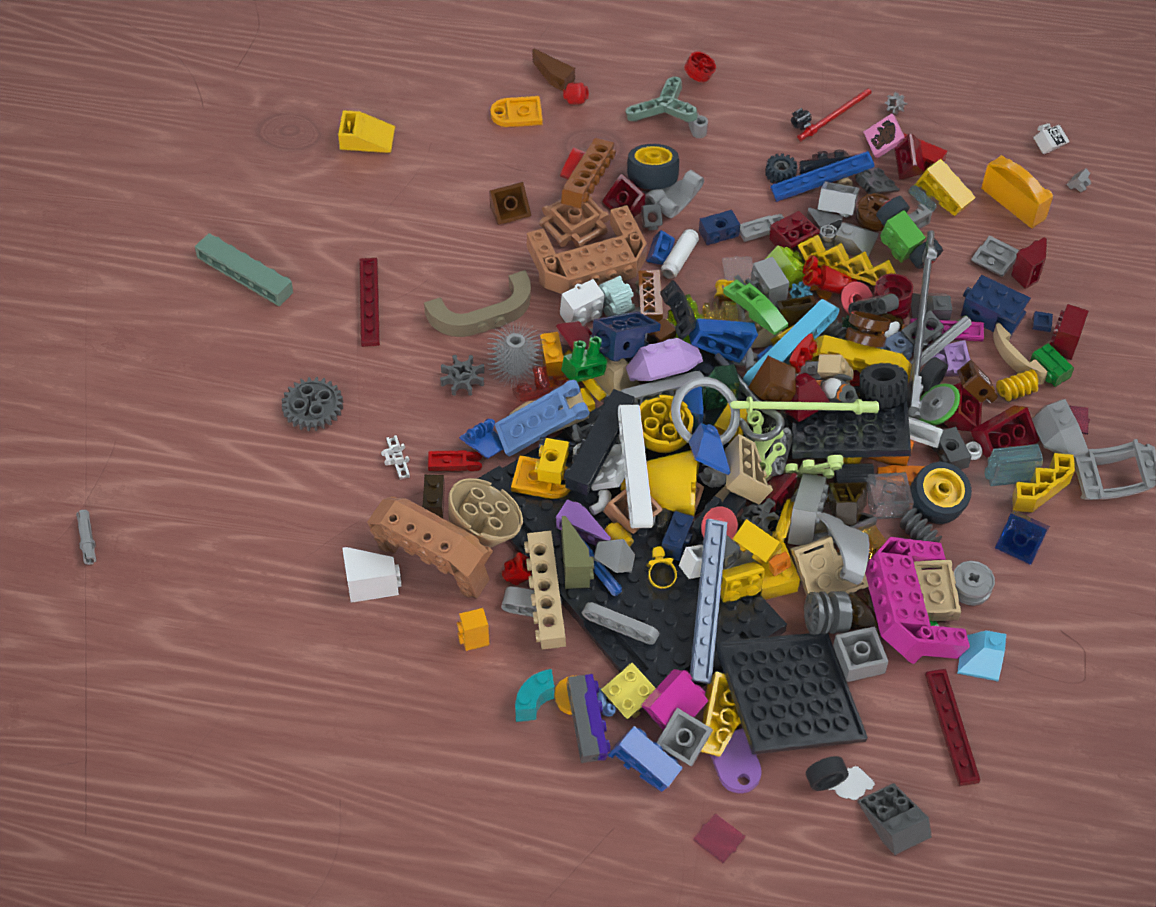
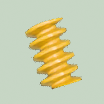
(1018, 385)

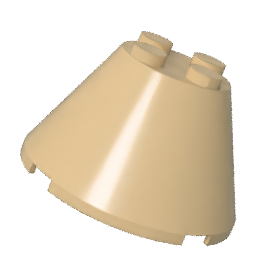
(484, 511)

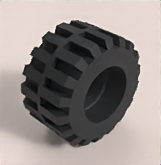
(884, 384)

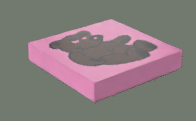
(884, 135)

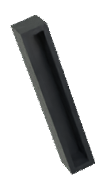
(597, 445)

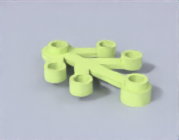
(762, 447)
(808, 467)

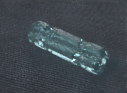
(922, 198)

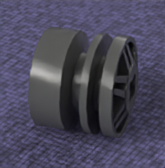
(828, 612)

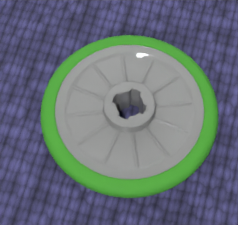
(939, 404)

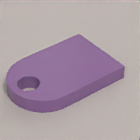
(737, 763)

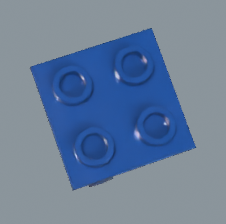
(483, 439)

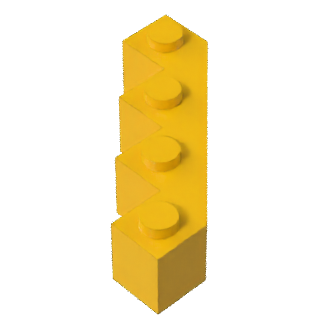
(857, 267)
(858, 355)

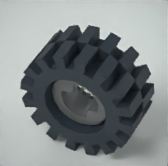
(774, 163)

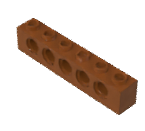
(588, 173)

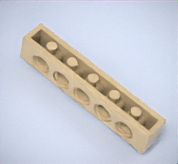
(548, 636)

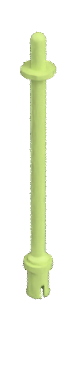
(857, 406)

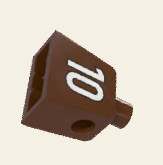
(977, 382)

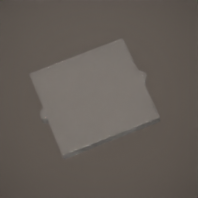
(737, 265)

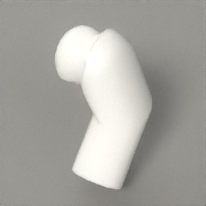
(604, 498)

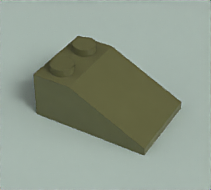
(576, 559)

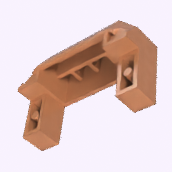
(597, 261)
(464, 553)

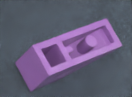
(583, 522)

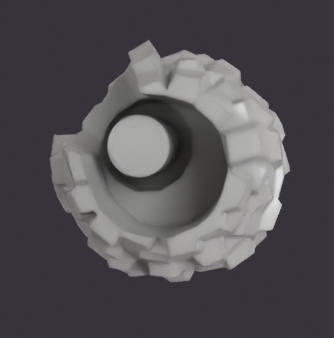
(712, 477)

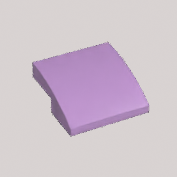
(955, 356)

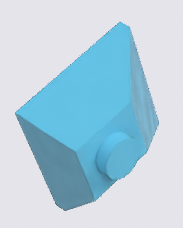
(983, 656)

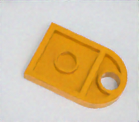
(517, 111)
(527, 482)

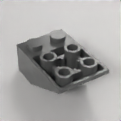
(896, 818)

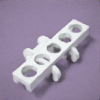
(397, 461)

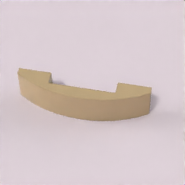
(1013, 356)

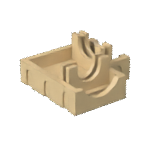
(822, 568)
(938, 589)

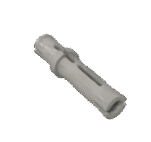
(87, 543)

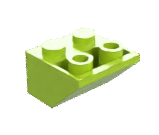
(790, 264)

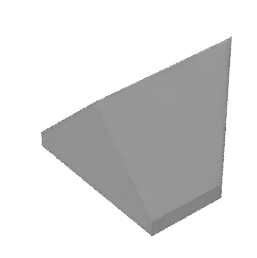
(615, 555)

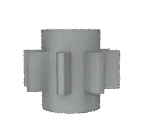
(891, 103)

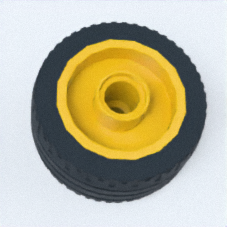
(653, 166)
(940, 492)

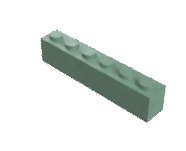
(244, 269)

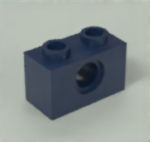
(719, 227)

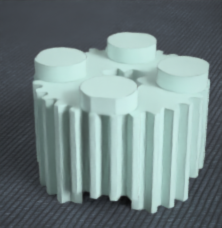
(617, 297)

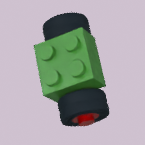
(902, 233)

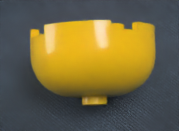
(658, 425)

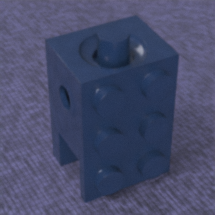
(994, 304)
(623, 334)

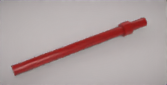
(813, 128)

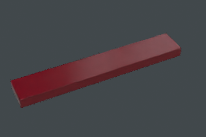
(369, 302)
(952, 727)

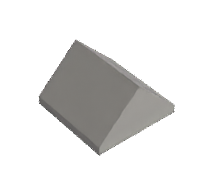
(684, 737)

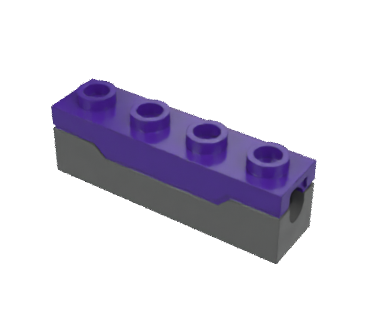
(587, 718)

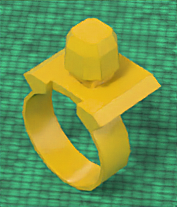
(658, 554)

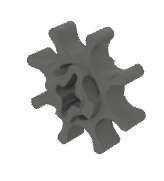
(462, 375)
(759, 515)

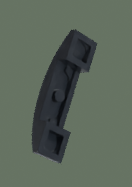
(681, 309)

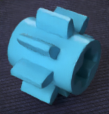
(795, 291)

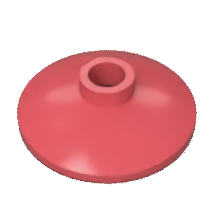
(854, 290)
(722, 514)

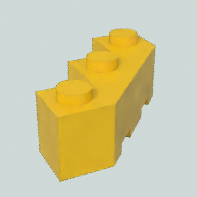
(1044, 484)

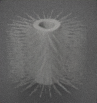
(515, 354)

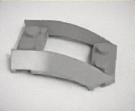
(1089, 476)

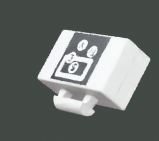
(1050, 138)

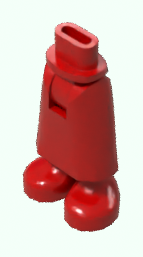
(824, 277)

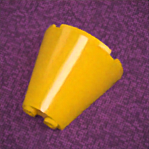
(673, 482)

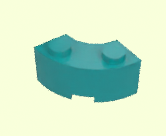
(533, 694)

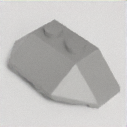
(1059, 429)

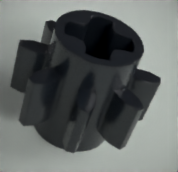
(801, 119)

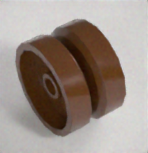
(867, 329)

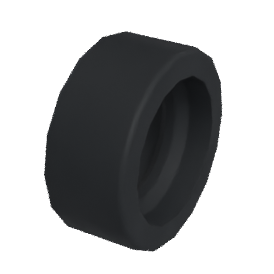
(933, 373)
(827, 773)

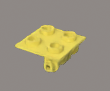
(628, 691)

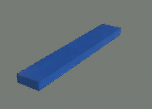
(819, 176)

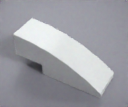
(924, 432)

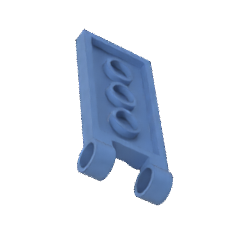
(540, 418)

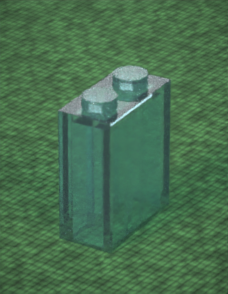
(1013, 464)

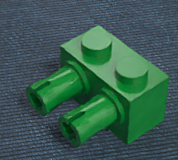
(584, 363)

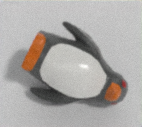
(838, 389)

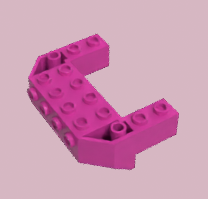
(901, 605)

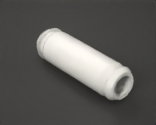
(679, 253)

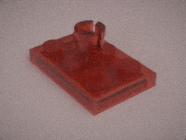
(541, 386)

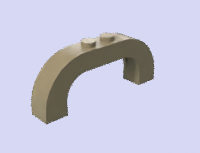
(485, 318)

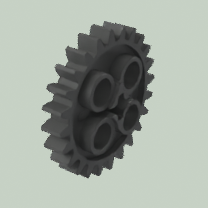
(326, 403)

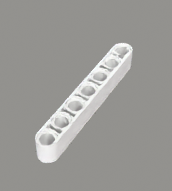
(635, 466)

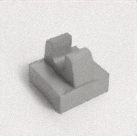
(1080, 180)

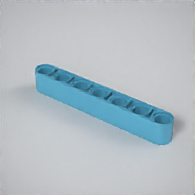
(812, 323)

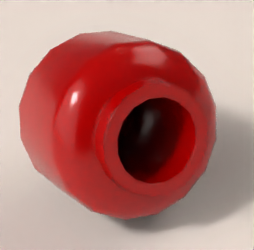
(576, 93)

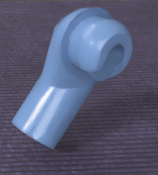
(608, 709)

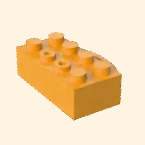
(1017, 191)

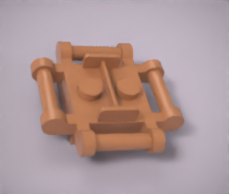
(575, 222)

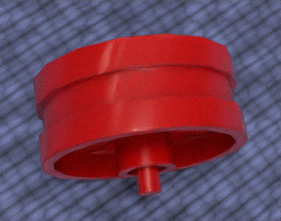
(700, 66)

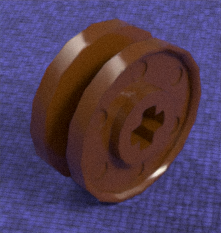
(867, 210)

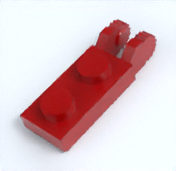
(454, 460)

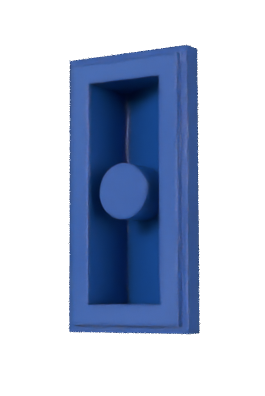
(660, 248)

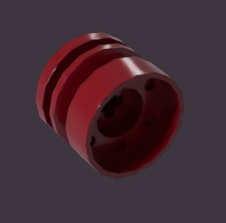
(899, 286)

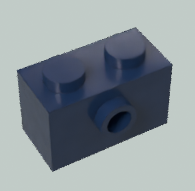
(678, 535)

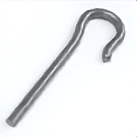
(743, 424)

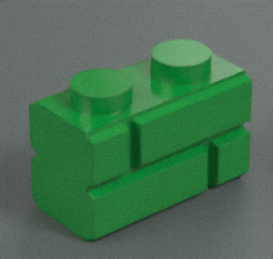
(1057, 367)

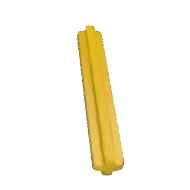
(784, 521)

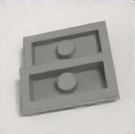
(995, 256)

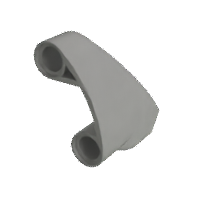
(677, 196)
(852, 546)

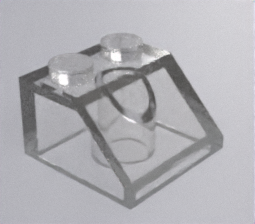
(889, 495)

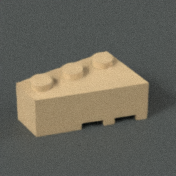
(745, 470)

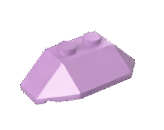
(663, 360)

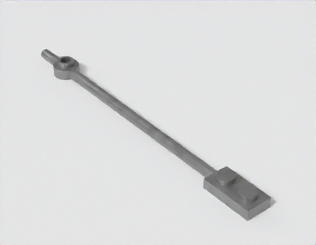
(915, 387)

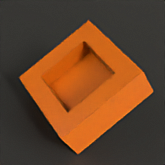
(779, 563)

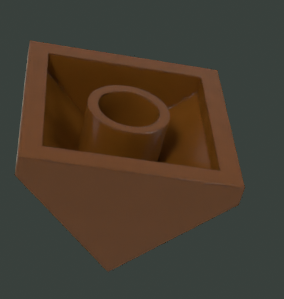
(509, 203)

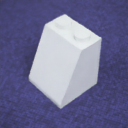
(370, 575)

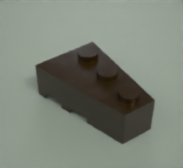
(848, 501)

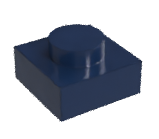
(1042, 321)

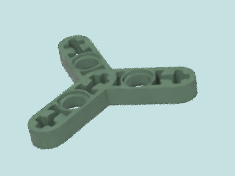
(667, 103)

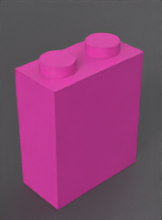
(674, 693)

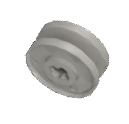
(973, 582)

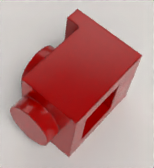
(516, 569)

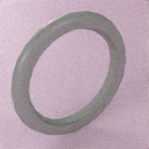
(713, 383)

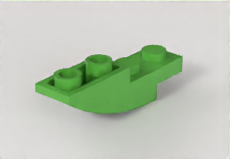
(758, 305)

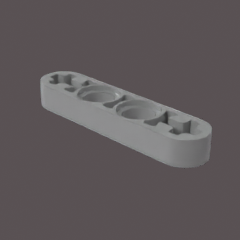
(620, 623)

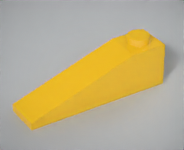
(719, 715)

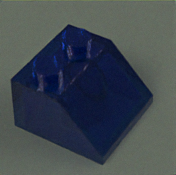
(1022, 537)

